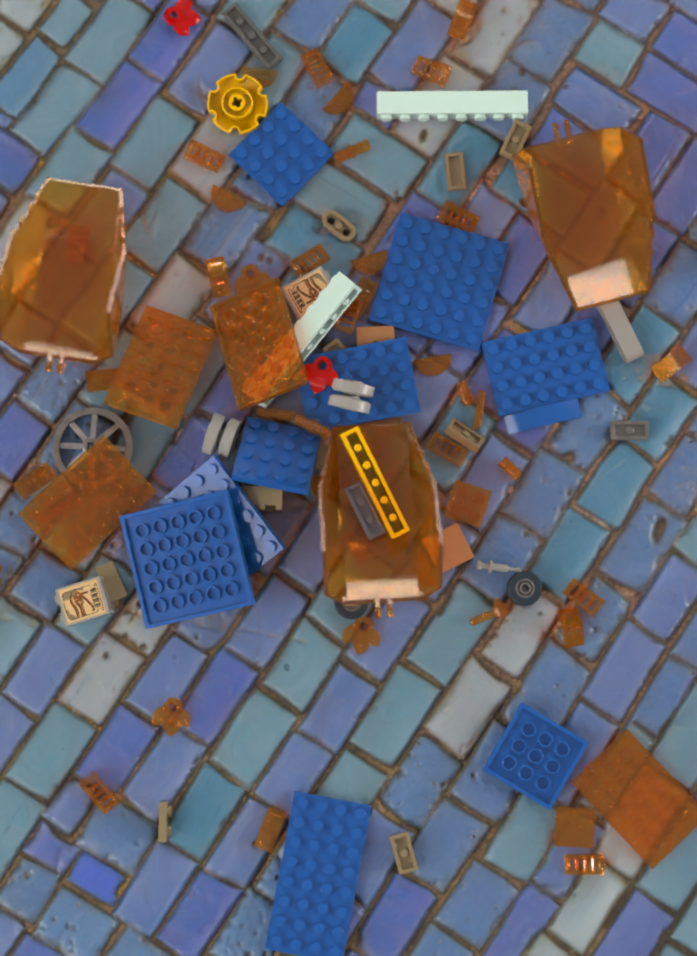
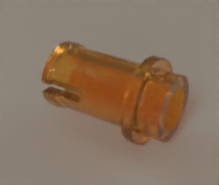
(465, 394)
(510, 468)

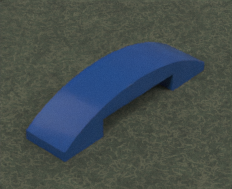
(542, 416)

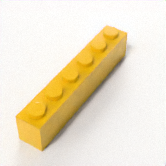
(374, 482)

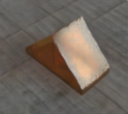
(671, 363)
(571, 627)

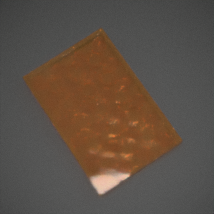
(259, 344)
(161, 367)
(86, 502)
(638, 798)

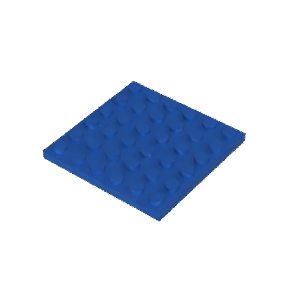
(439, 282)
(187, 559)

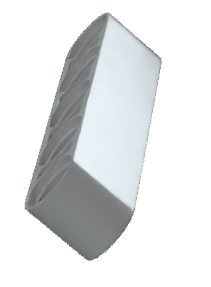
(621, 331)

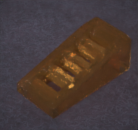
(447, 69)
(328, 78)
(201, 162)
(460, 211)
(294, 264)
(345, 329)
(462, 456)
(597, 607)
(90, 777)
(602, 867)

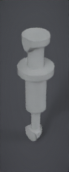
(495, 567)

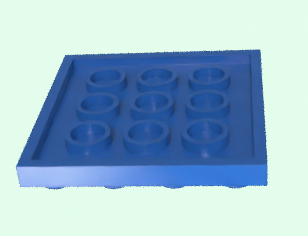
(281, 154)
(276, 456)
(535, 756)

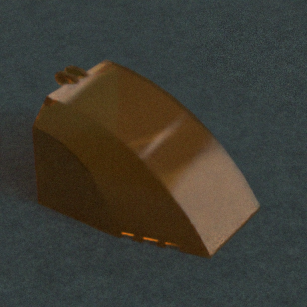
(592, 211)
(57, 304)
(383, 567)

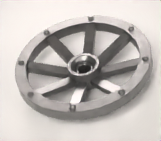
(69, 421)

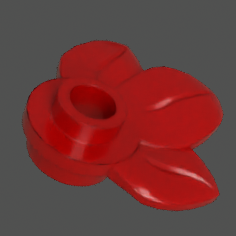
(184, 17)
(318, 377)

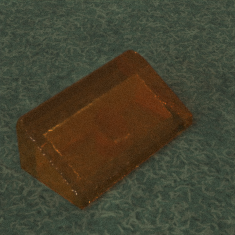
(99, 379)

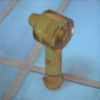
(499, 610)

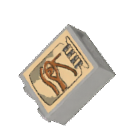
(305, 290)
(83, 601)

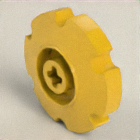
(247, 93)

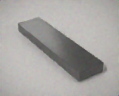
(251, 36)

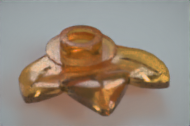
(244, 282)
(361, 638)
(171, 719)

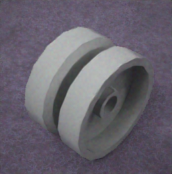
(350, 399)
(221, 436)

